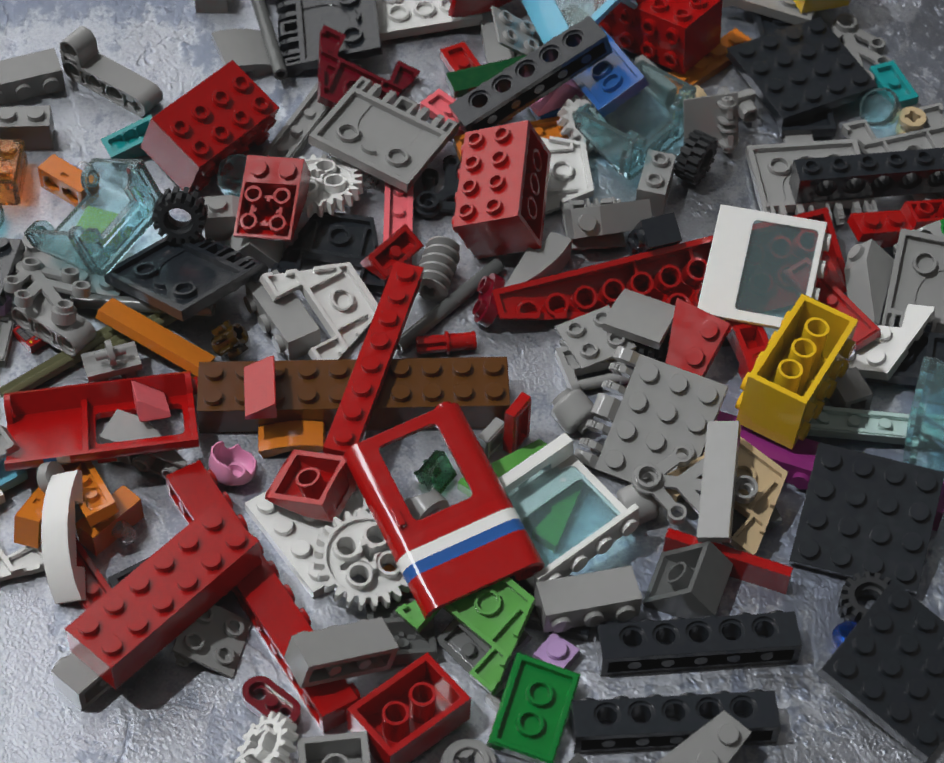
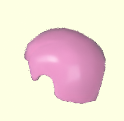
(232, 465)

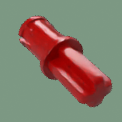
(446, 342)

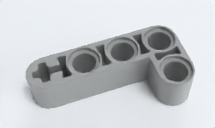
(105, 76)

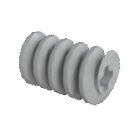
(439, 265)

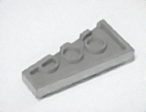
(712, 743)

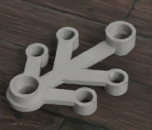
(847, 27)
(35, 272)
(686, 483)

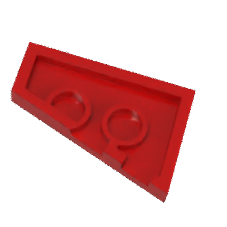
(695, 338)

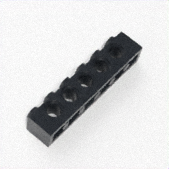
(532, 77)
(867, 175)
(684, 654)
(659, 731)

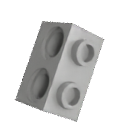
(656, 180)

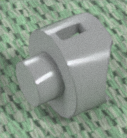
(426, 504)

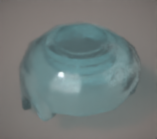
(880, 108)
(231, 174)

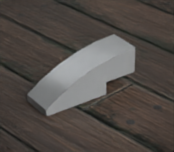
(545, 262)

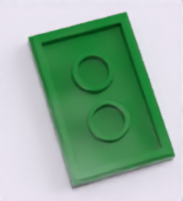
(533, 710)

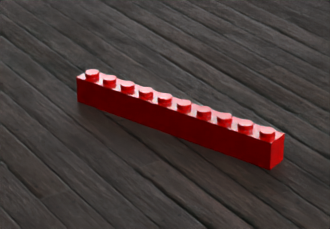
(264, 597)

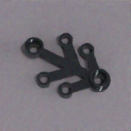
(429, 203)

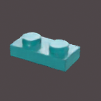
(890, 76)

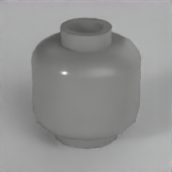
(572, 410)
(647, 504)

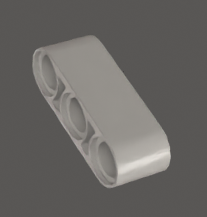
(38, 322)

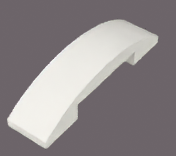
(59, 538)

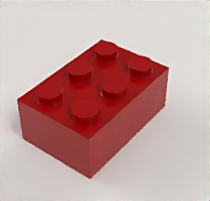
(410, 712)

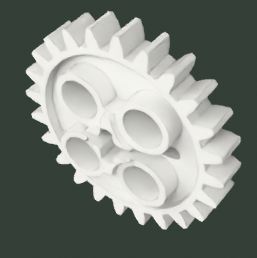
(331, 185)
(354, 534)

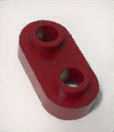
(485, 308)
(275, 699)

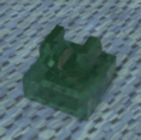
(436, 472)

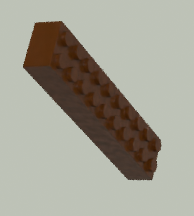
(316, 388)

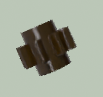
(229, 340)

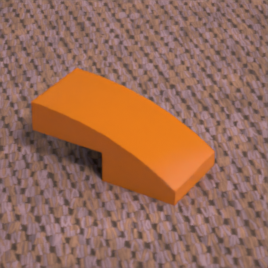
(291, 435)

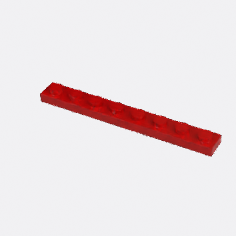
(374, 358)

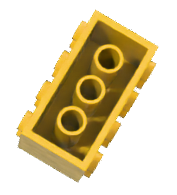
(796, 372)

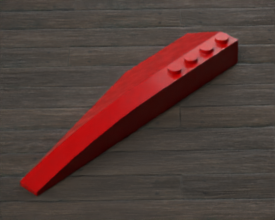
(658, 273)

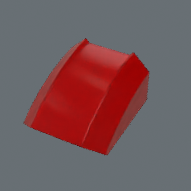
(313, 485)

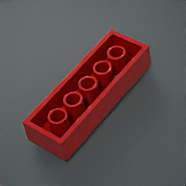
(163, 596)

